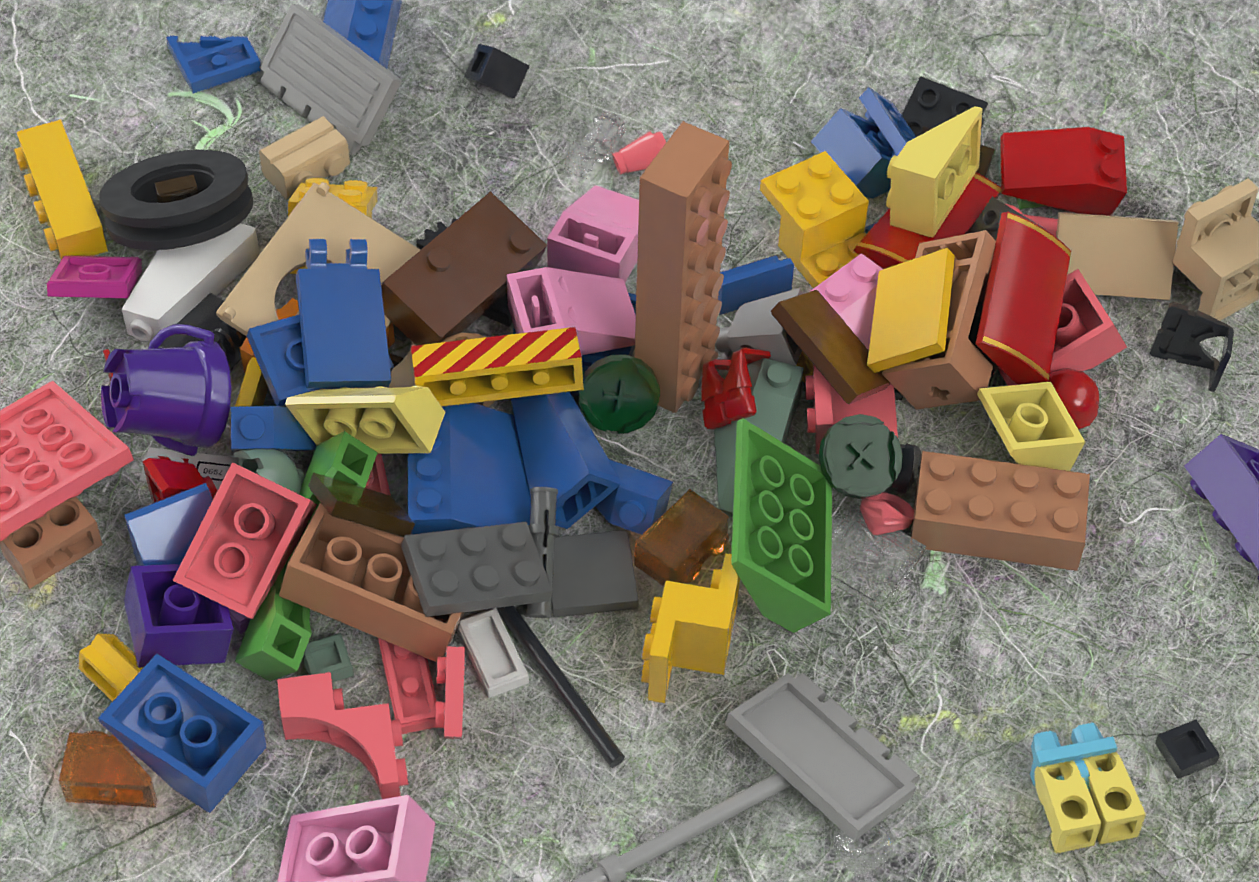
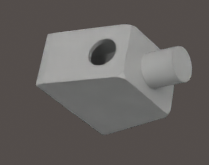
(759, 330)

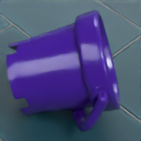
(170, 391)

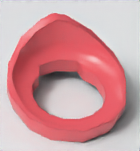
(881, 515)

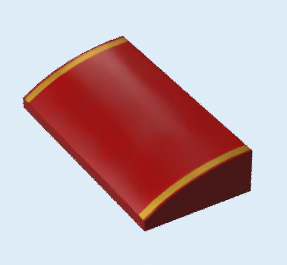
(893, 245)
(1023, 299)

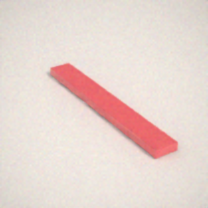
(405, 671)

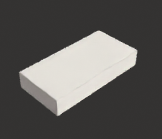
(492, 653)

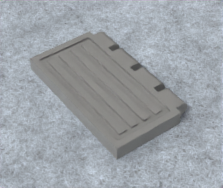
(328, 77)
(822, 755)

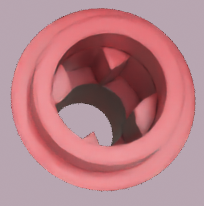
(639, 153)

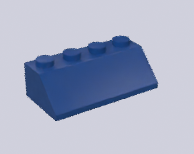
(366, 24)

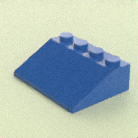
(471, 473)

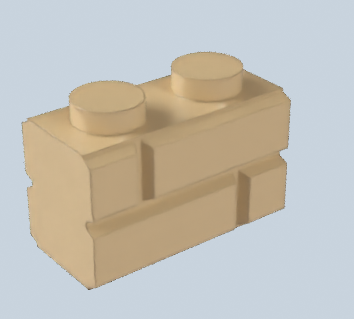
(304, 154)

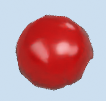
(1078, 395)

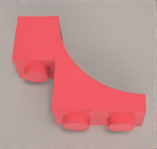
(317, 713)

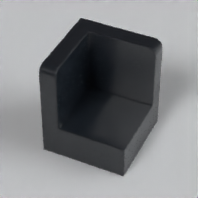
(497, 70)

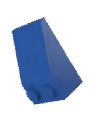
(185, 732)

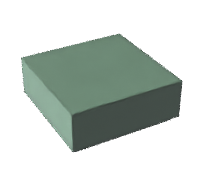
(326, 656)

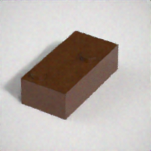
(460, 272)

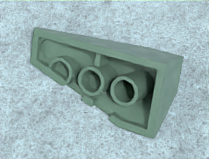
(776, 396)

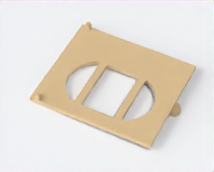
(315, 217)

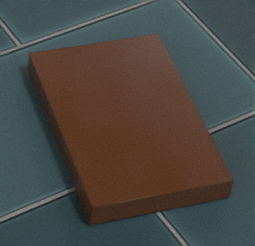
(829, 345)

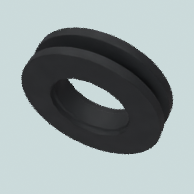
(142, 223)

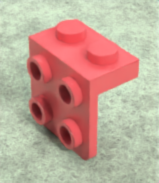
(831, 408)

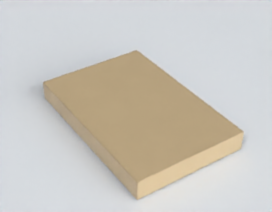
(1121, 253)

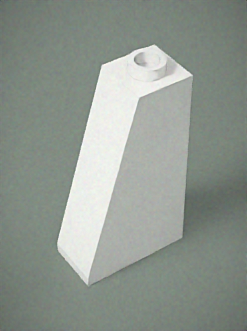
(184, 277)

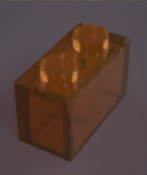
(682, 540)

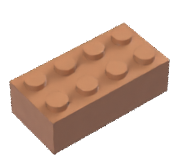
(1001, 510)
(364, 583)

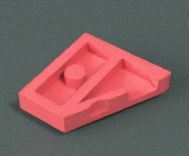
(451, 672)

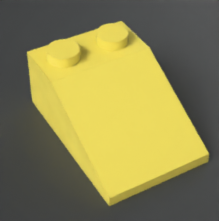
(934, 173)

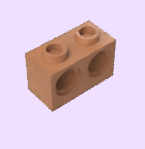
(51, 543)

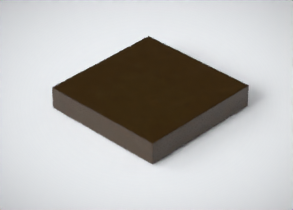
(361, 505)

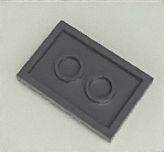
(476, 568)

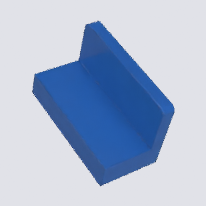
(755, 282)

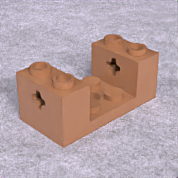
(960, 369)

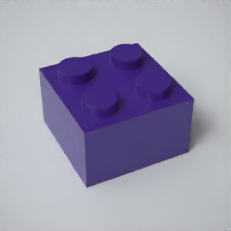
(174, 619)

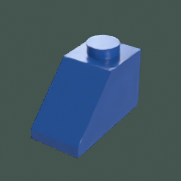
(267, 429)
(638, 499)

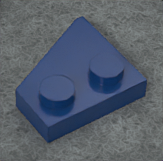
(213, 60)

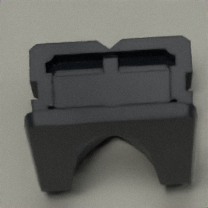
(1181, 338)

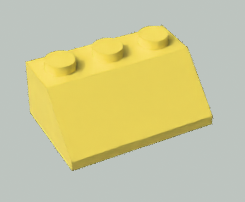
(378, 416)

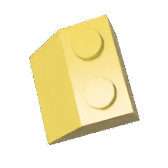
(1033, 424)

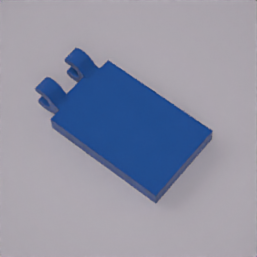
(342, 320)

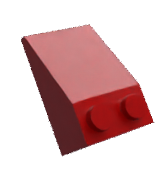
(1065, 169)

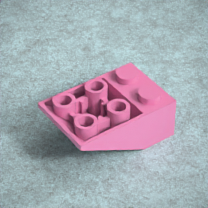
(596, 235)
(567, 299)

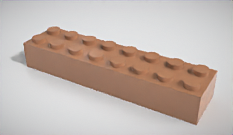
(681, 260)

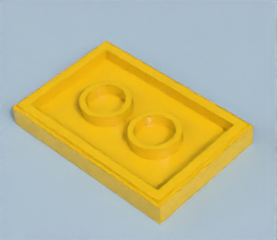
(911, 310)

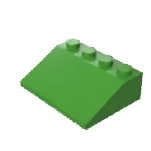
(781, 529)

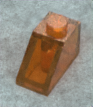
(103, 772)

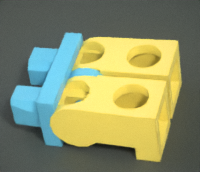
(1084, 789)

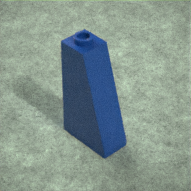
(563, 454)

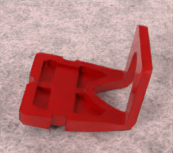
(729, 397)

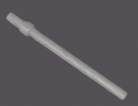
(615, 868)

